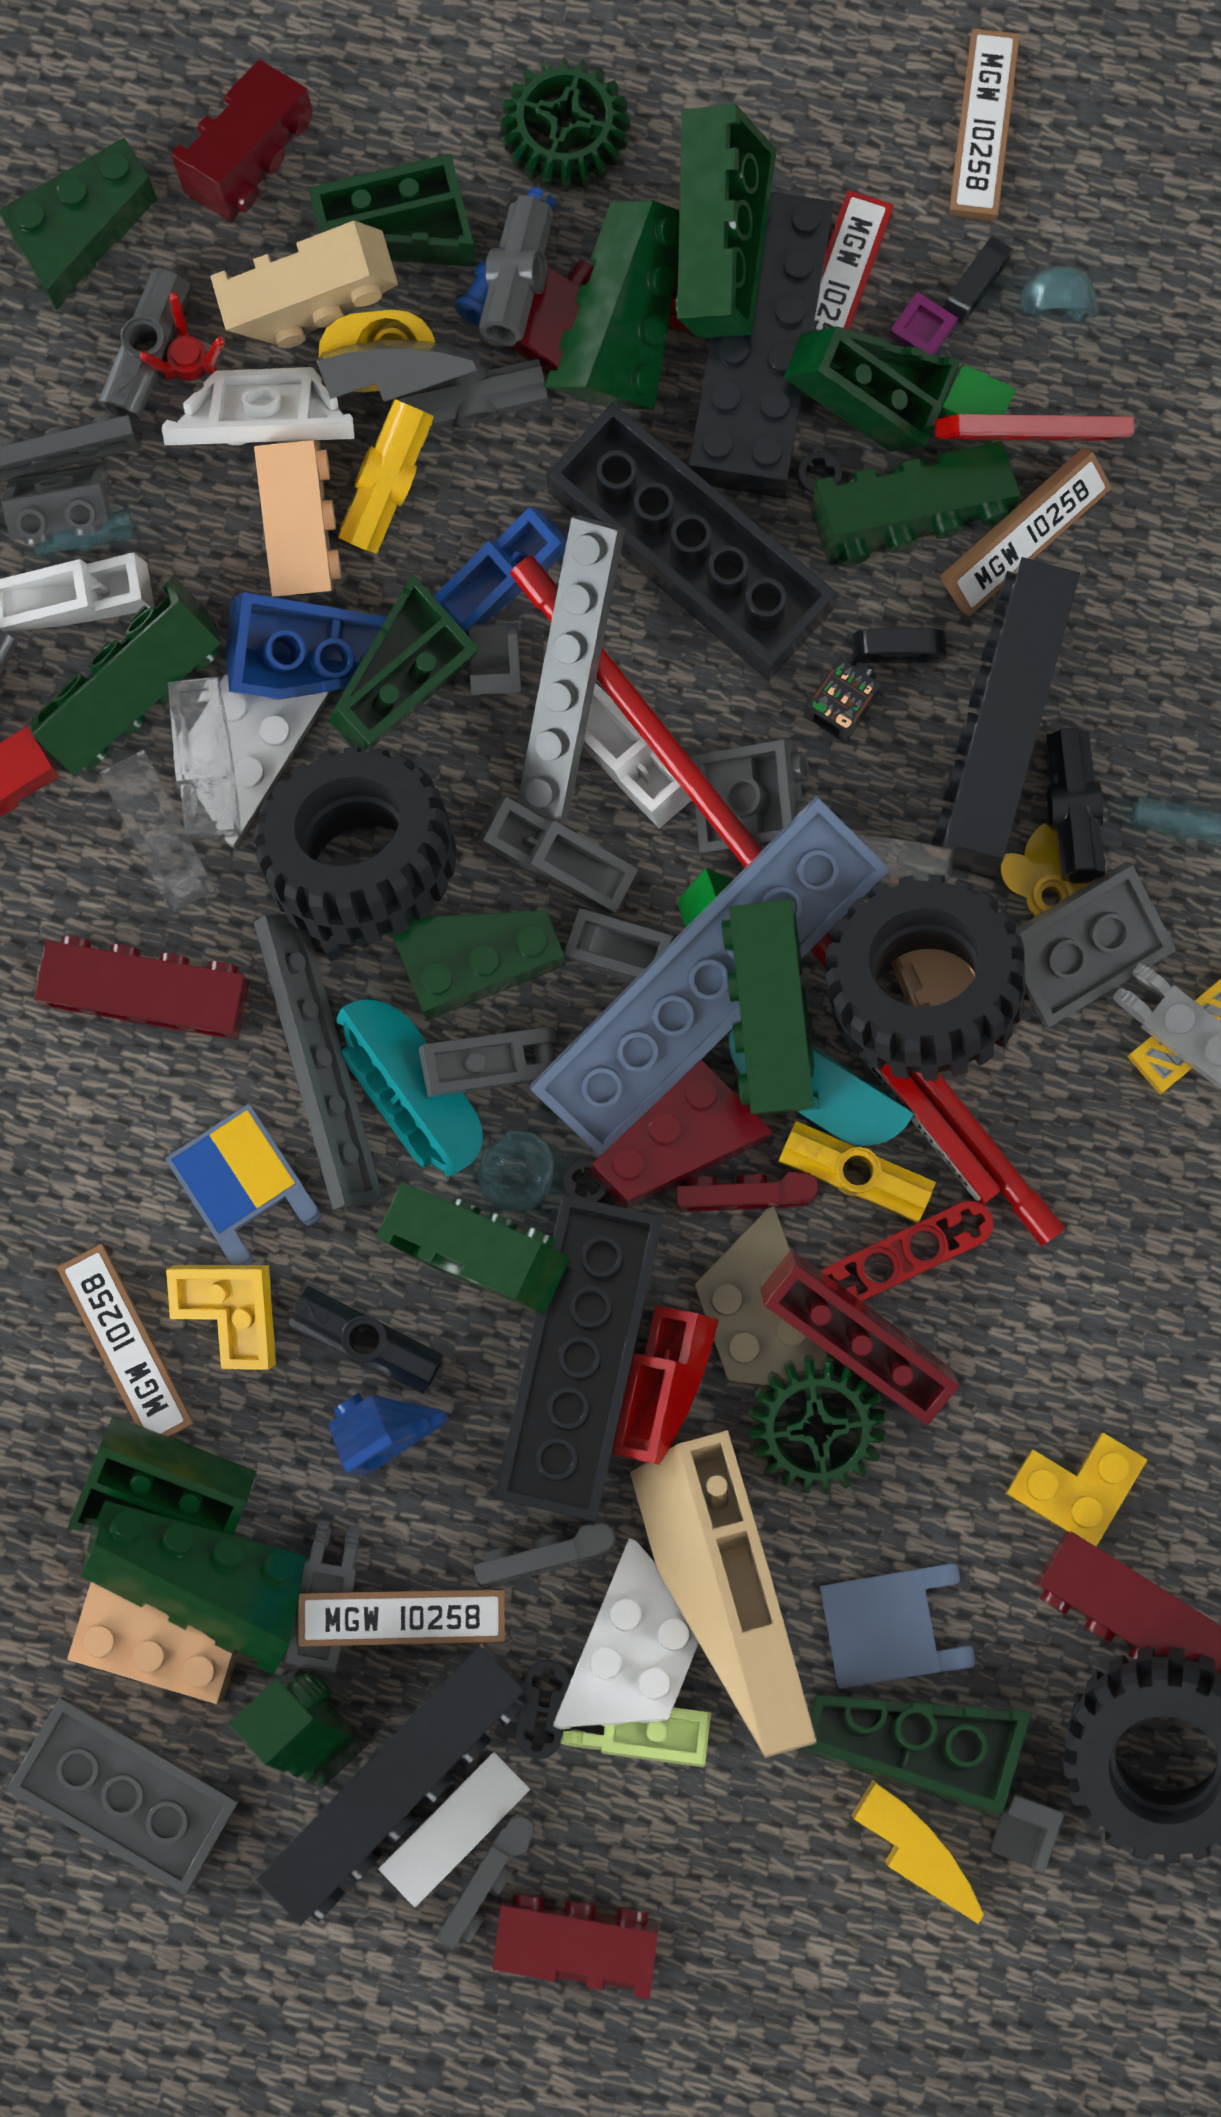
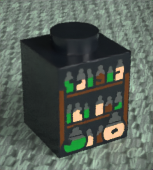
(843, 698)

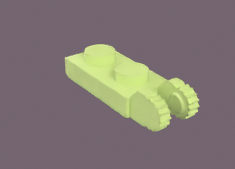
(677, 1741)

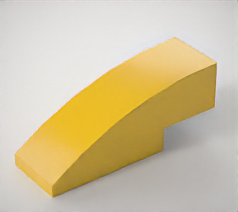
(916, 1850)

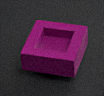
(923, 325)

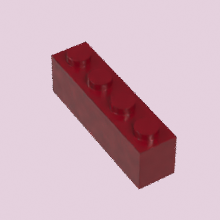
(142, 989)
(859, 1337)
(1123, 1603)

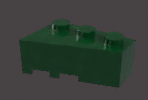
(412, 205)
(79, 217)
(474, 1247)

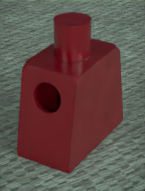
(551, 315)

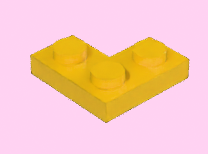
(238, 1300)
(1084, 1500)

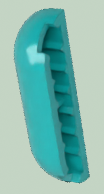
(388, 1066)
(848, 1103)

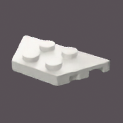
(260, 407)
(263, 741)
(633, 1652)

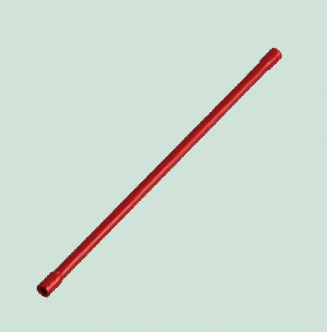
(1025, 1202)

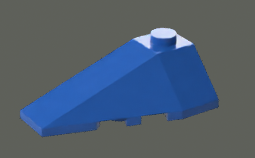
(293, 646)
(379, 1429)

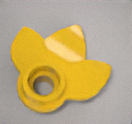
(1037, 871)

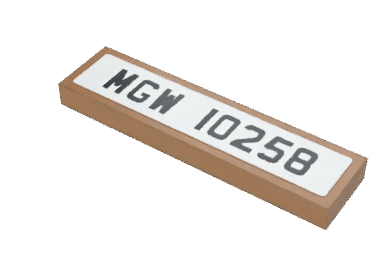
(984, 125)
(1026, 531)
(124, 1343)
(400, 1617)

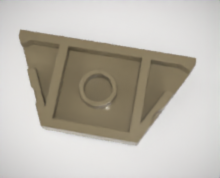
(748, 1334)

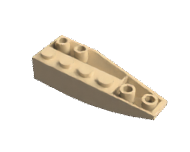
(722, 1584)

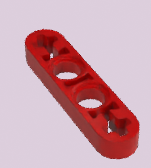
(898, 1250)

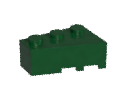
(873, 384)
(403, 667)
(476, 956)
(164, 1479)

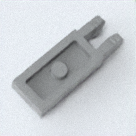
(1177, 1023)

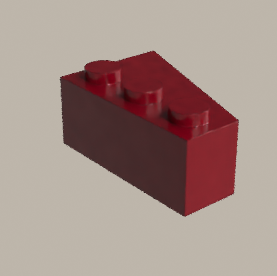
(243, 140)
(679, 1137)
(576, 1943)

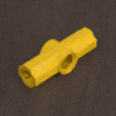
(385, 476)
(888, 1183)

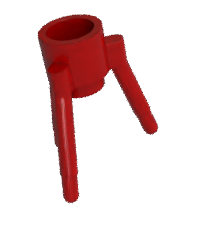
(185, 353)

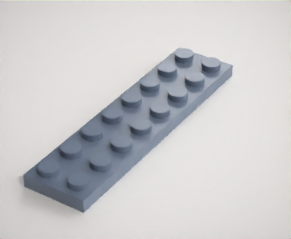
(682, 997)

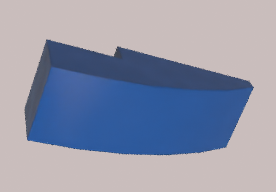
(484, 581)

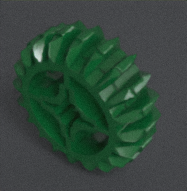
(530, 108)
(823, 1467)

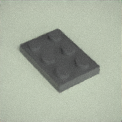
(1091, 944)

